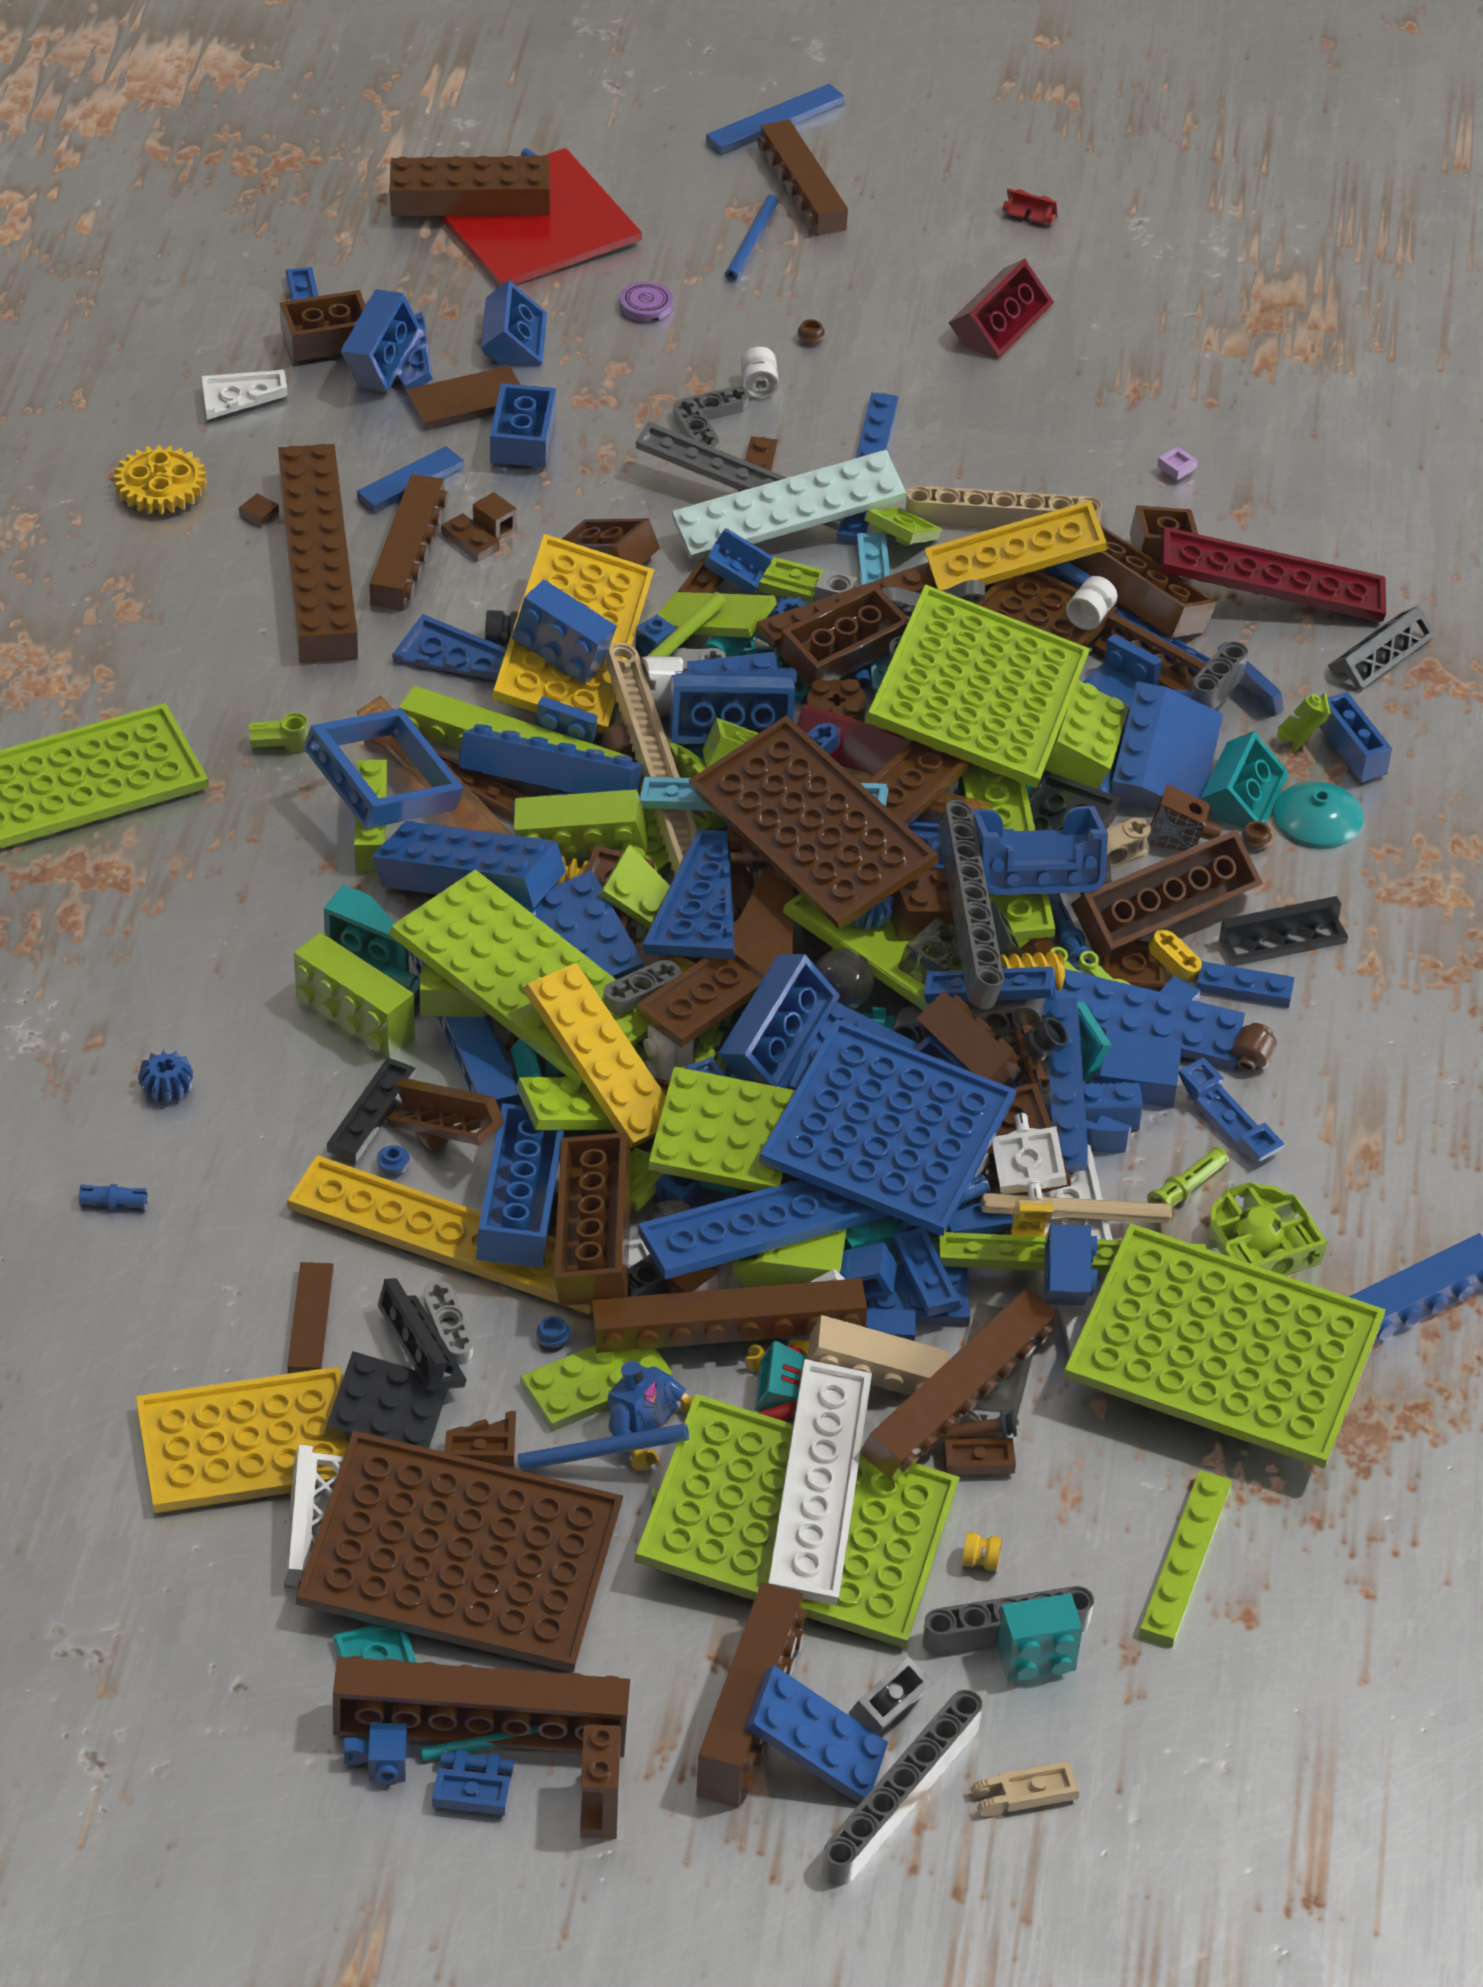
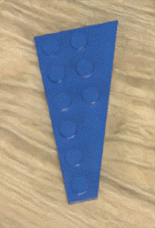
(698, 906)

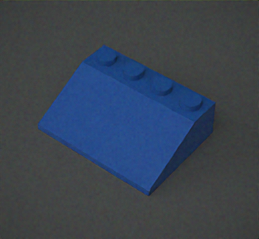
(1165, 743)

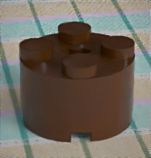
(839, 697)

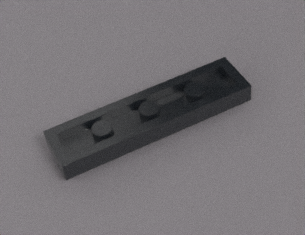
(369, 1111)

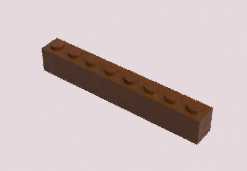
(724, 1314)
(958, 1384)

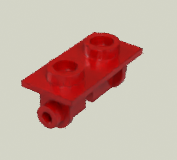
(1042, 208)

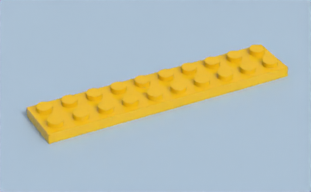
(413, 1223)

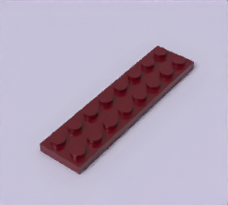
(1273, 574)

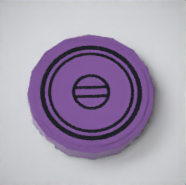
(646, 301)

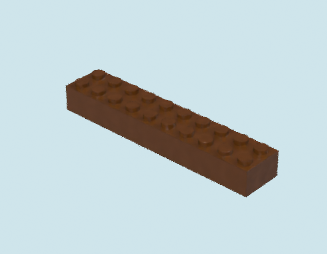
(317, 553)

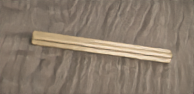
(1084, 1208)

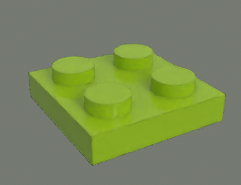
(902, 524)

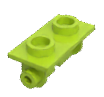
(1312, 713)

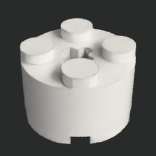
(659, 675)

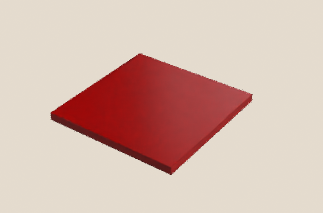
(579, 227)

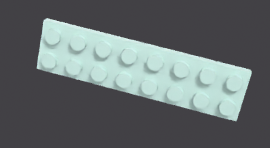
(791, 503)

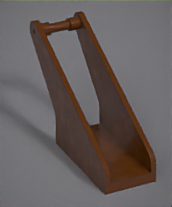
(763, 927)

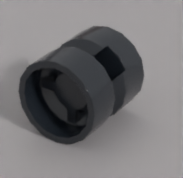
(499, 626)

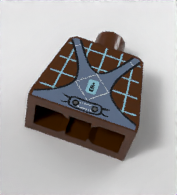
(1181, 821)

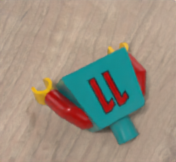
(777, 1378)

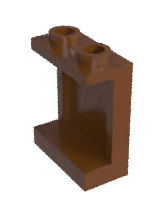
(600, 1781)

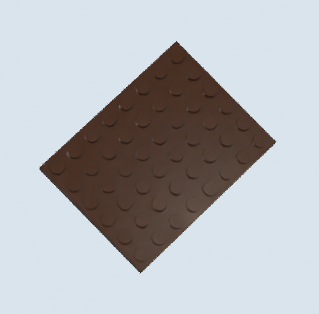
(461, 1551)

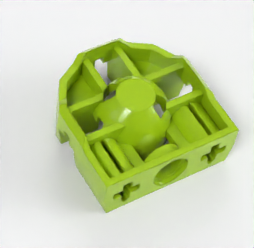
(1258, 1241)

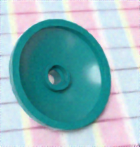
(1318, 815)

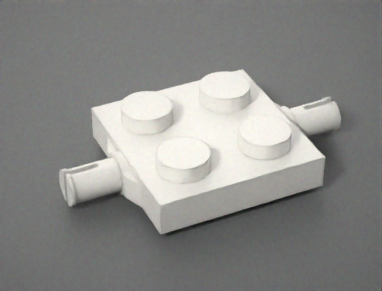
(1028, 1159)

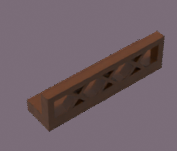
(1172, 675)
(448, 1105)

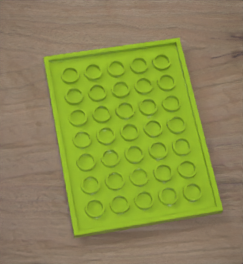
(978, 686)
(1226, 1345)
(722, 1514)

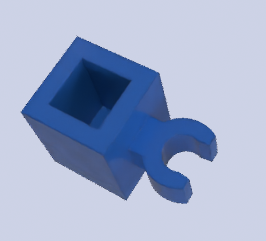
(384, 1752)

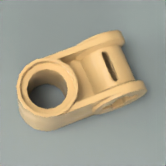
(1125, 844)

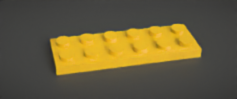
(1018, 547)
(599, 1052)

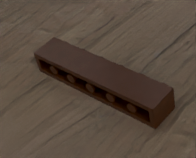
(803, 177)
(408, 542)

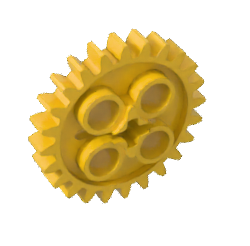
(160, 479)

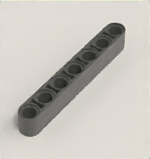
(898, 1800)

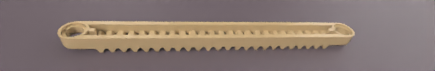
(649, 744)

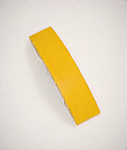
(1031, 1217)

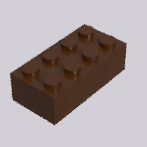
(842, 636)

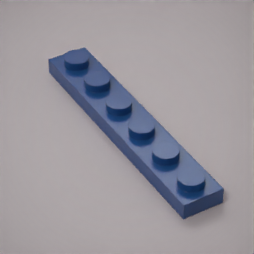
(1068, 1086)

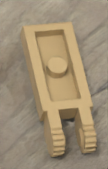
(1026, 1788)

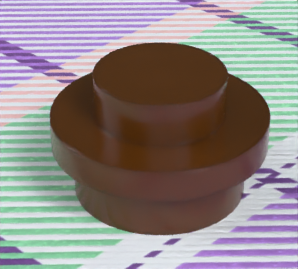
(811, 331)
(1256, 835)

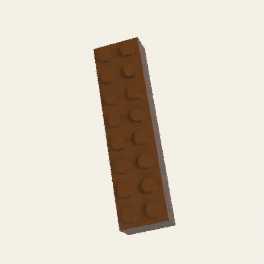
(473, 1702)

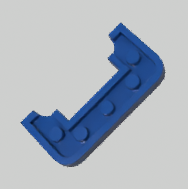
(1045, 859)

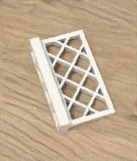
(303, 1508)

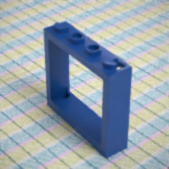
(323, 748)

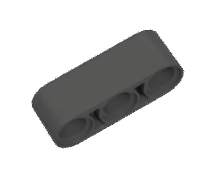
(1220, 675)

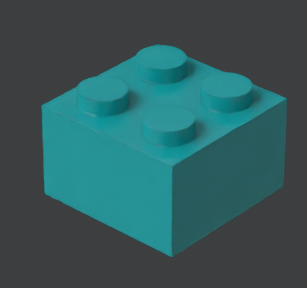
(1039, 1637)

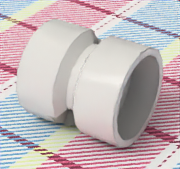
(759, 372)
(1091, 602)

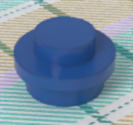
(553, 1332)

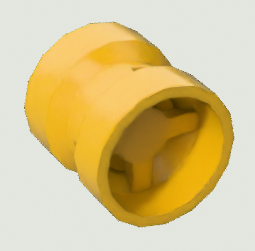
(973, 1551)

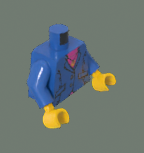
(644, 1402)

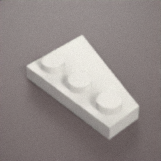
(241, 390)

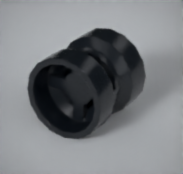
(1043, 1040)

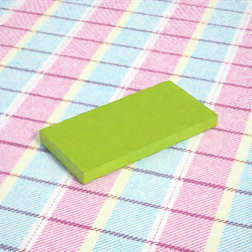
(734, 619)

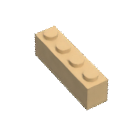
(892, 1360)

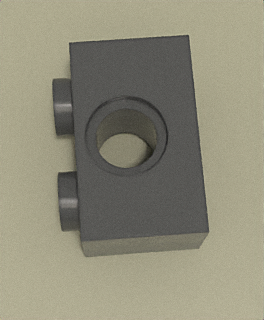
(891, 1696)

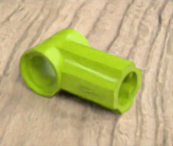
(288, 732)

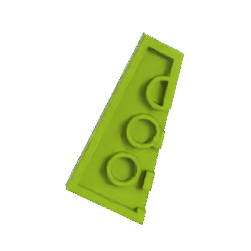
(635, 887)

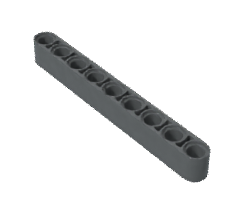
(970, 905)

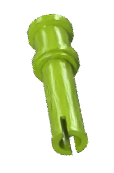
(1179, 1187)

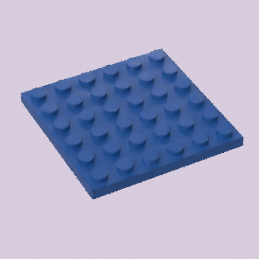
(888, 1127)

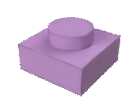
(1177, 463)

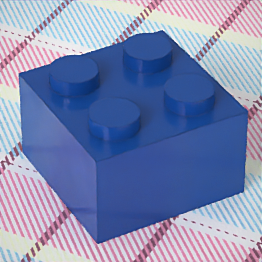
(1068, 1264)

